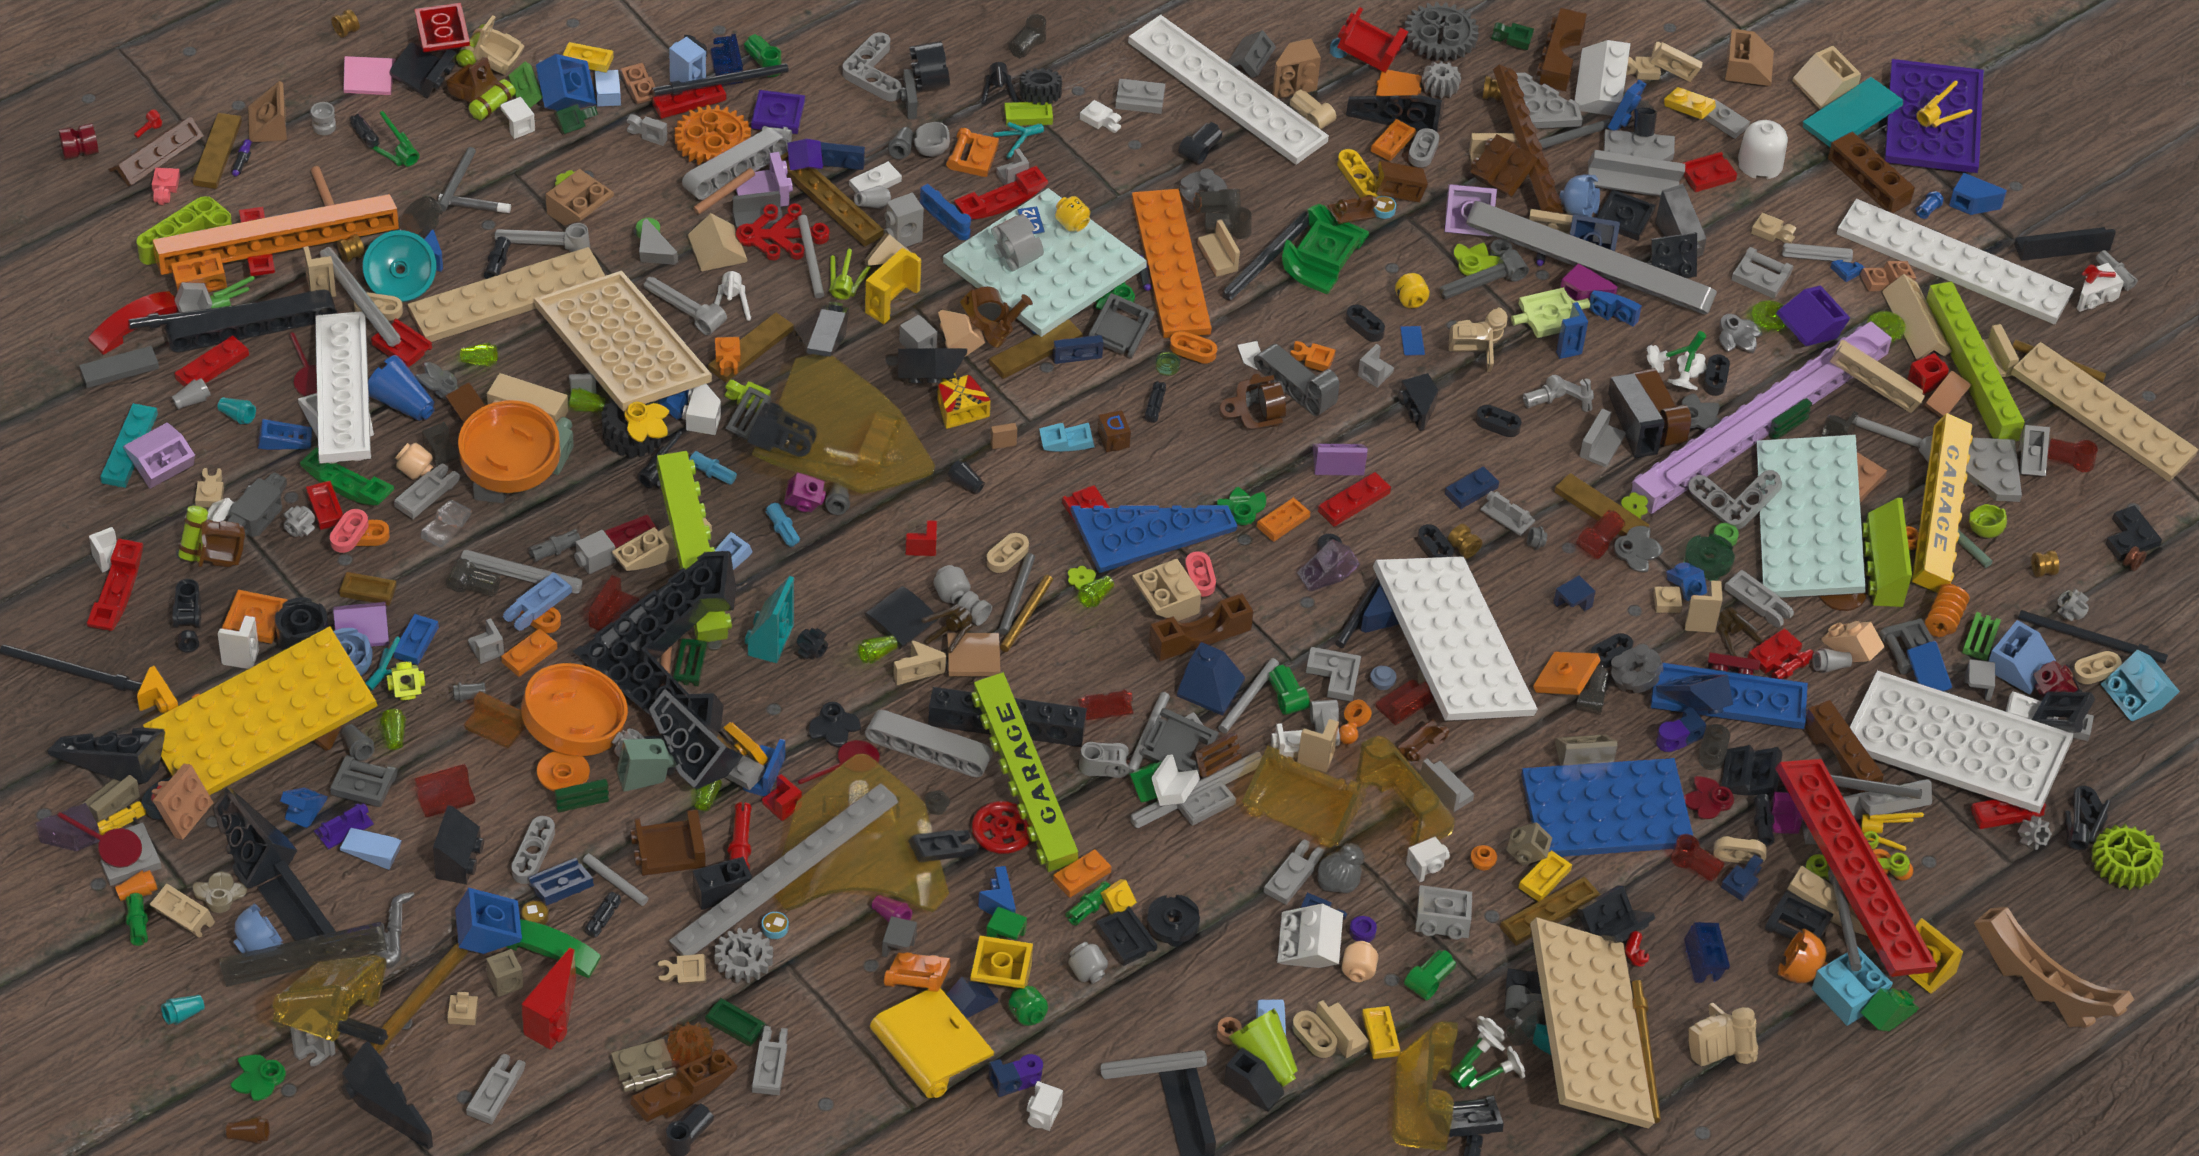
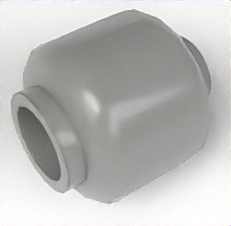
(951, 584)
(1088, 962)

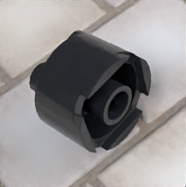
(929, 66)
(298, 621)

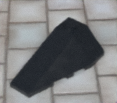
(1412, 110)
(114, 754)
(373, 1091)

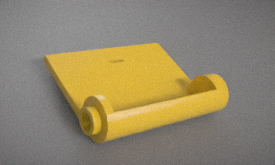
(930, 1040)

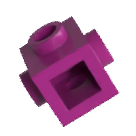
(804, 492)

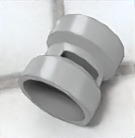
(323, 118)
(979, 609)

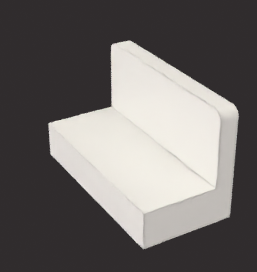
(241, 646)
(1171, 785)

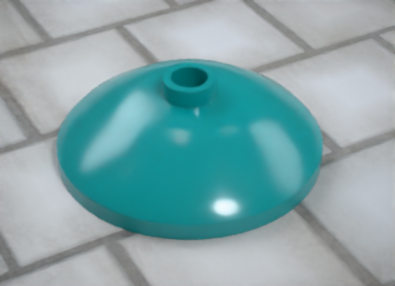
(399, 250)

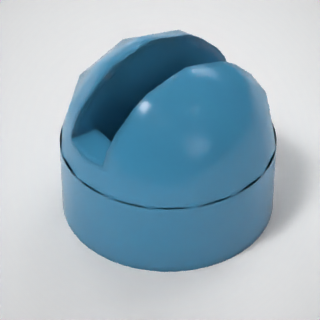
(1336, 52)

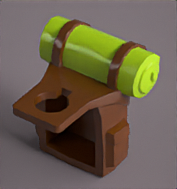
(480, 89)
(210, 540)

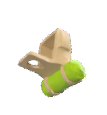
(499, 48)

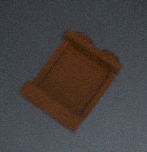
(669, 845)

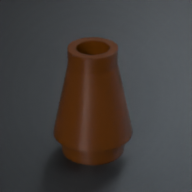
(249, 1130)

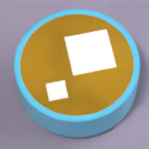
(1385, 207)
(775, 925)

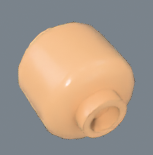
(414, 461)
(1359, 961)

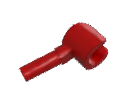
(154, 121)
(2093, 272)

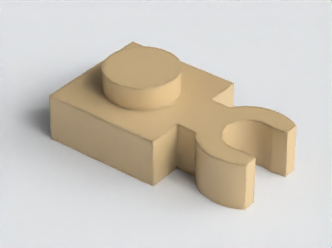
(210, 489)
(689, 969)

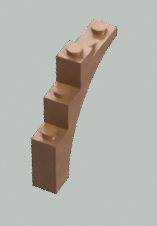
(2047, 980)

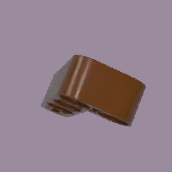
(1676, 418)

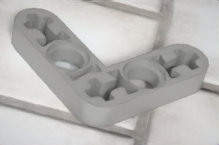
(886, 86)
(1734, 506)

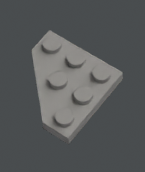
(1546, 105)
(1629, 143)
(1995, 468)

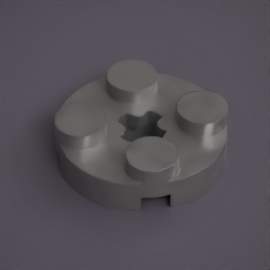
(1198, 181)
(1636, 657)

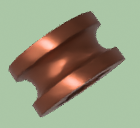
(2135, 558)

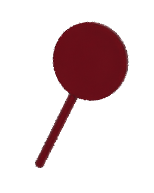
(306, 378)
(846, 752)
(116, 847)

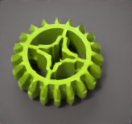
(2127, 856)

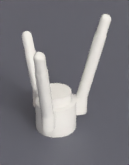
(732, 286)

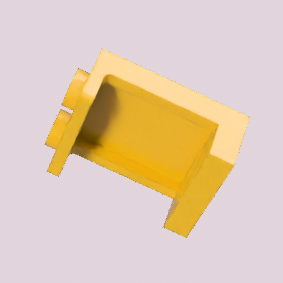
(895, 275)

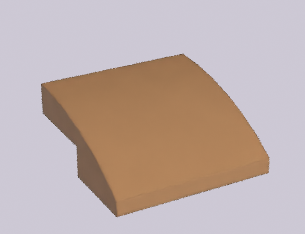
(975, 655)

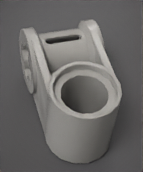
(1101, 759)

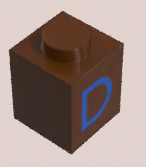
(1114, 431)

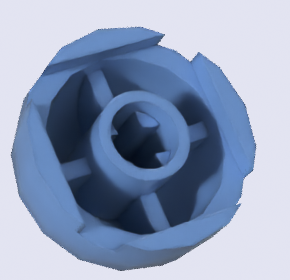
(1581, 196)
(357, 648)
(255, 931)

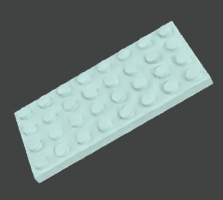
(1815, 519)

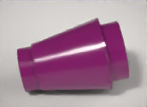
(889, 907)

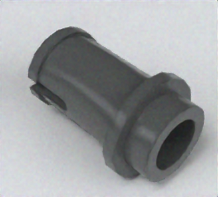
(467, 691)

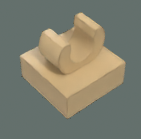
(462, 1009)

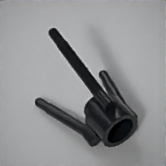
(998, 76)
(648, 475)
(2078, 835)

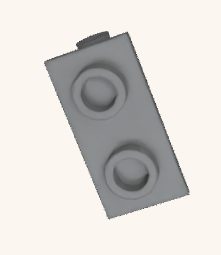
(1507, 514)

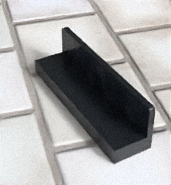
(2064, 243)
(294, 905)
(1188, 1112)

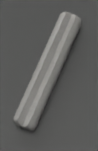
(1817, 252)

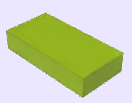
(1028, 113)

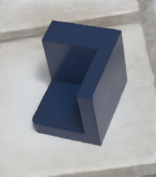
(1575, 593)

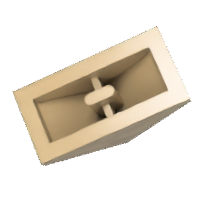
(884, 250)

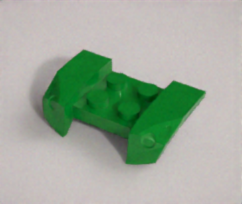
(1323, 250)

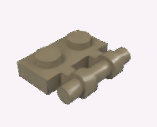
(640, 1060)

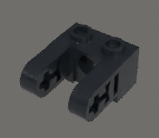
(775, 427)

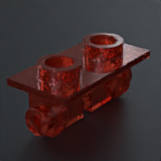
(1107, 706)

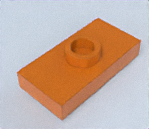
(1393, 140)
(1283, 519)

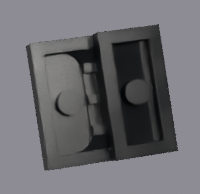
(901, 616)
(1751, 771)

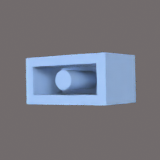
(687, 61)

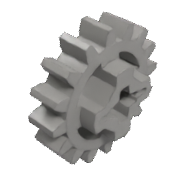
(743, 955)

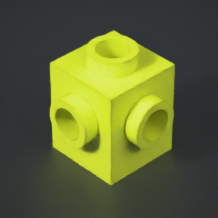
(408, 690)

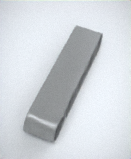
(725, 167)
(928, 743)

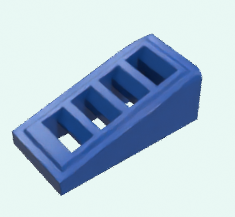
(270, 439)

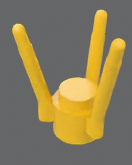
(1931, 112)
(1875, 824)

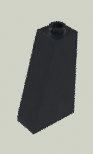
(1636, 415)

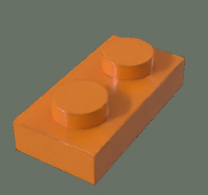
(529, 652)
(1082, 873)

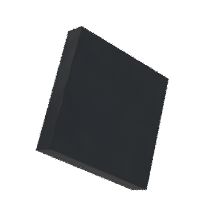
(1629, 211)

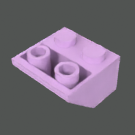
(160, 454)

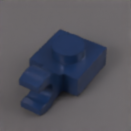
(1743, 881)

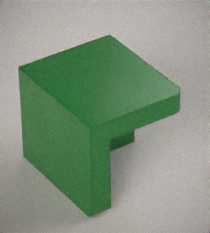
(1143, 781)
(1006, 924)

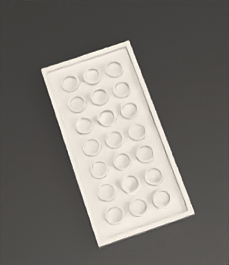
(1454, 638)
(1960, 741)

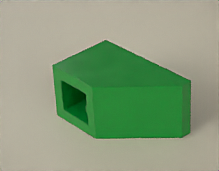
(1889, 1008)

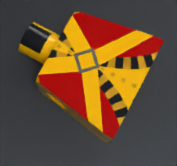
(962, 401)

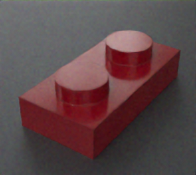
(628, 531)
(1724, 662)

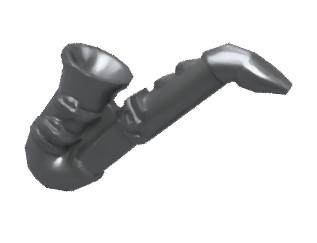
(392, 938)

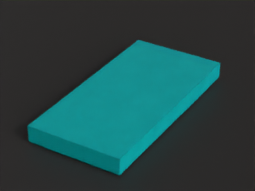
(1853, 111)

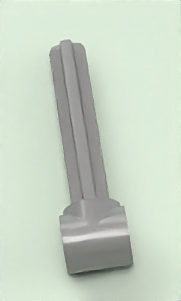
(574, 237)
(706, 317)

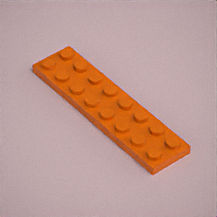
(1171, 262)

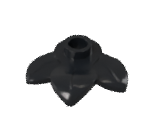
(835, 727)

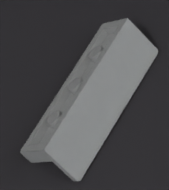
(1634, 172)

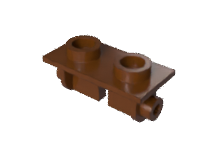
(1354, 209)
(1423, 742)

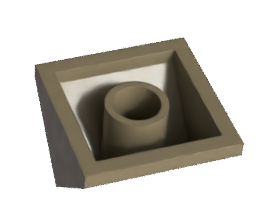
(1586, 749)

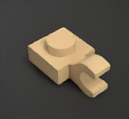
(1643, 68)
(1771, 228)

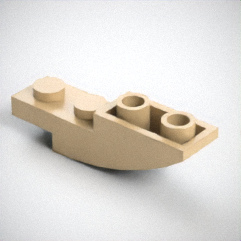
(648, 549)
(1822, 894)

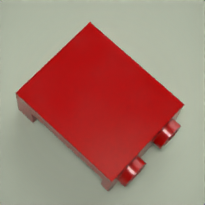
(1370, 42)

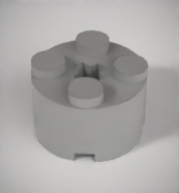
(1017, 242)

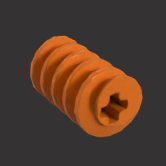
(1947, 610)

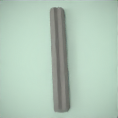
(1154, 1064)

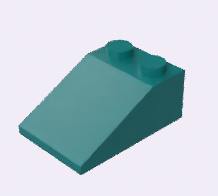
(772, 624)

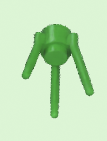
(222, 297)

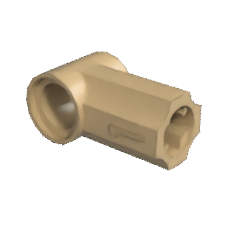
(1312, 110)

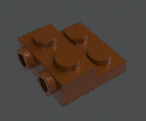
(1503, 165)

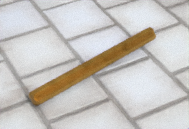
(421, 994)

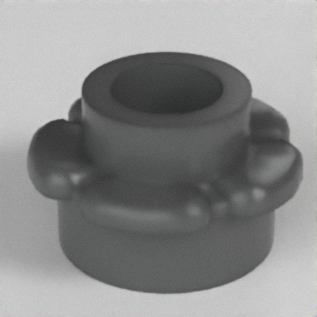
(1536, 537)

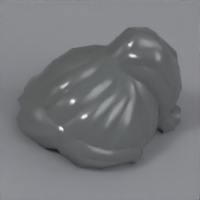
(1341, 869)

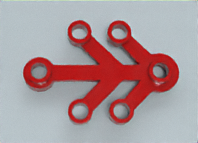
(779, 233)

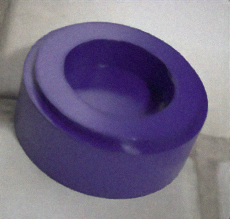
(1363, 929)

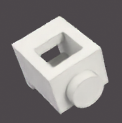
(1427, 858)
(1044, 1106)

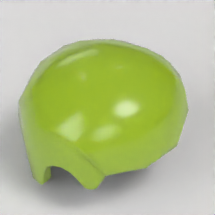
(1988, 521)

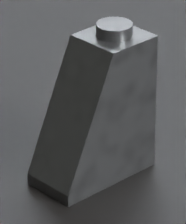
(1678, 216)

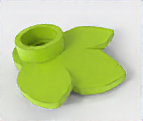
(1474, 259)

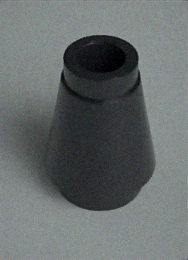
(965, 476)

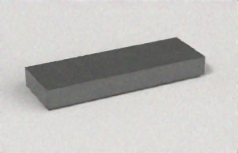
(119, 366)

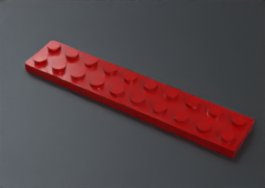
(1856, 868)

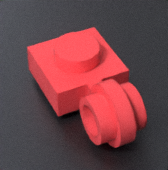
(165, 181)

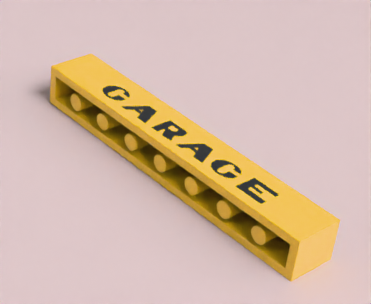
(1942, 503)

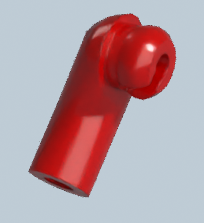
(1633, 952)

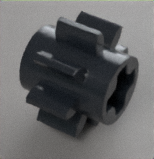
(812, 643)

